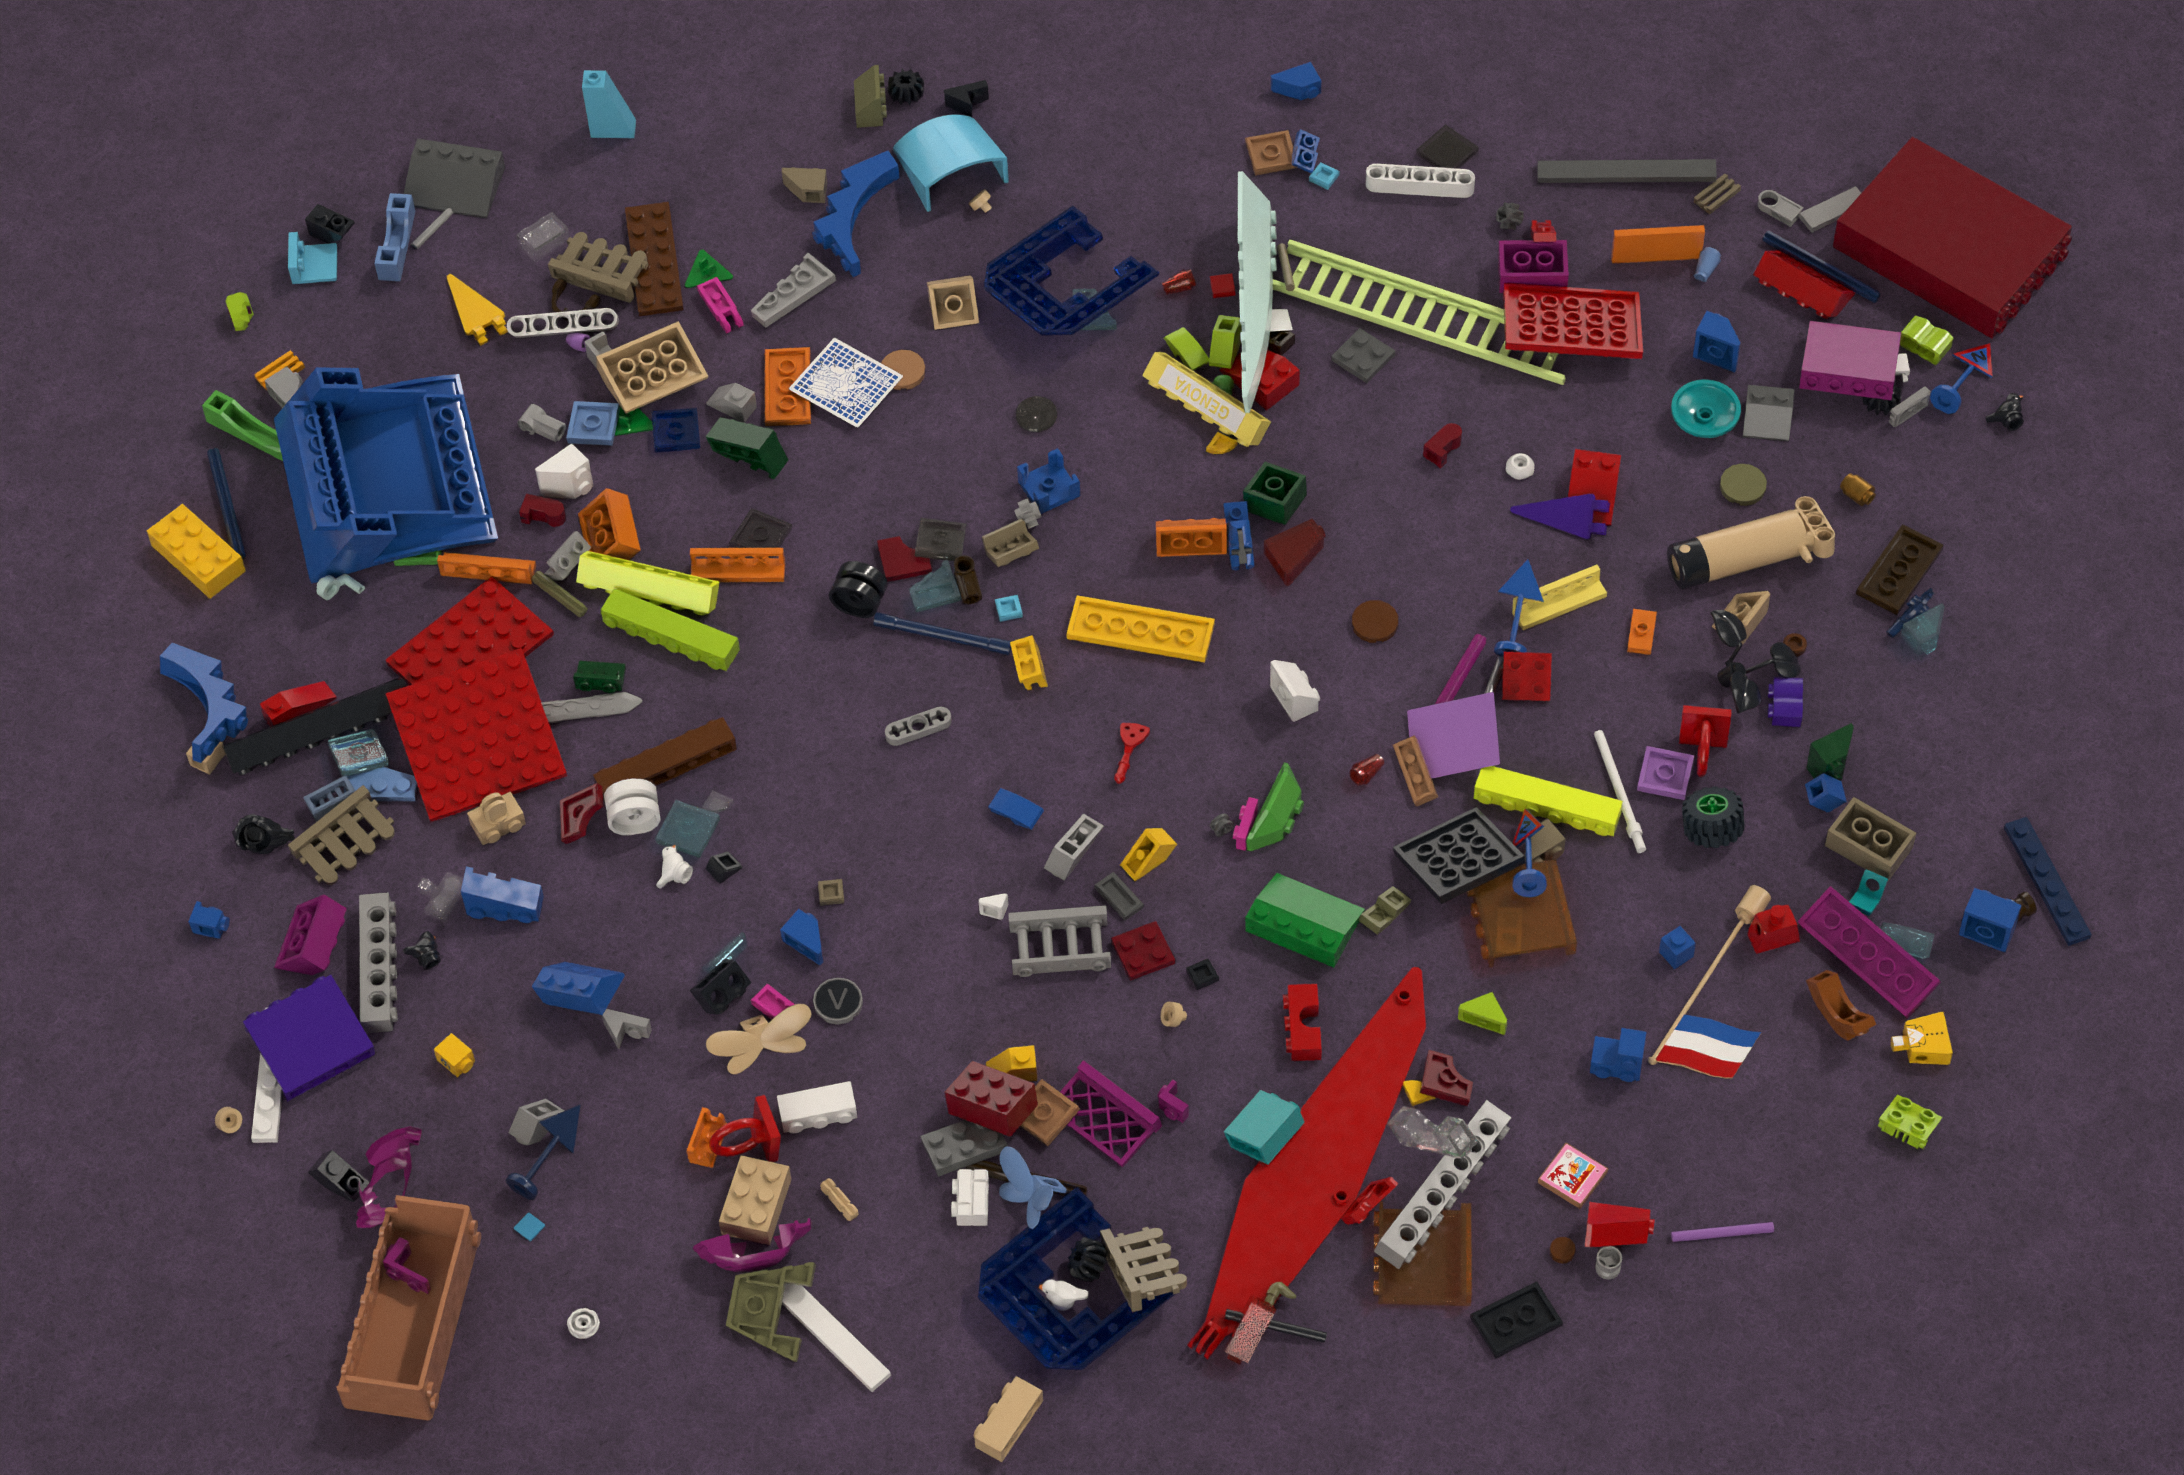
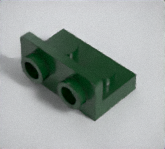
(600, 676)

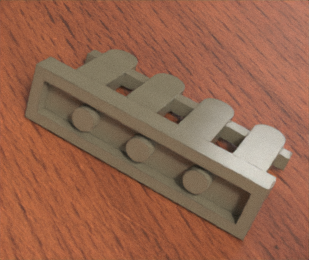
(594, 278)
(323, 832)
(1134, 1280)

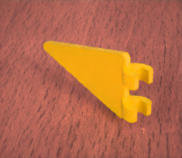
(475, 311)

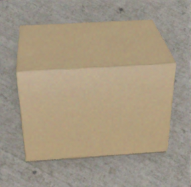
(1749, 609)

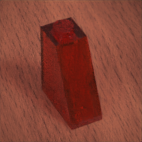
(1294, 549)
(1249, 1330)

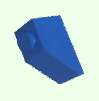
(1297, 82)
(803, 935)

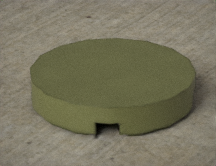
(1743, 484)

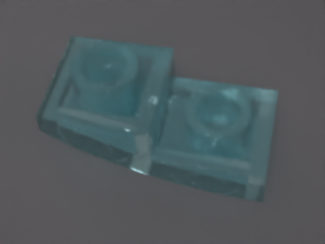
(1911, 940)

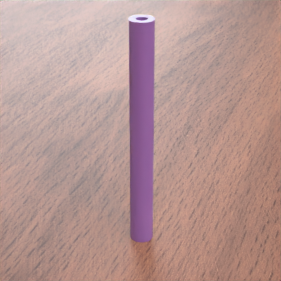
(1722, 1232)

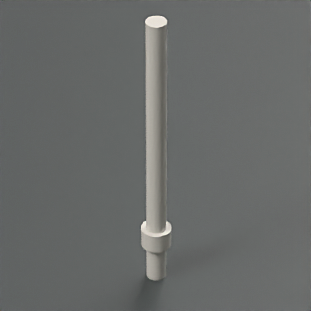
(1633, 828)

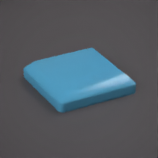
(529, 1227)

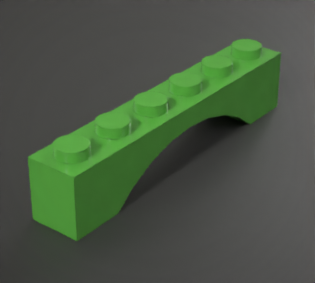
(234, 419)

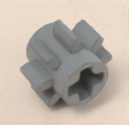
(1028, 512)

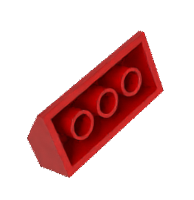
(1802, 283)

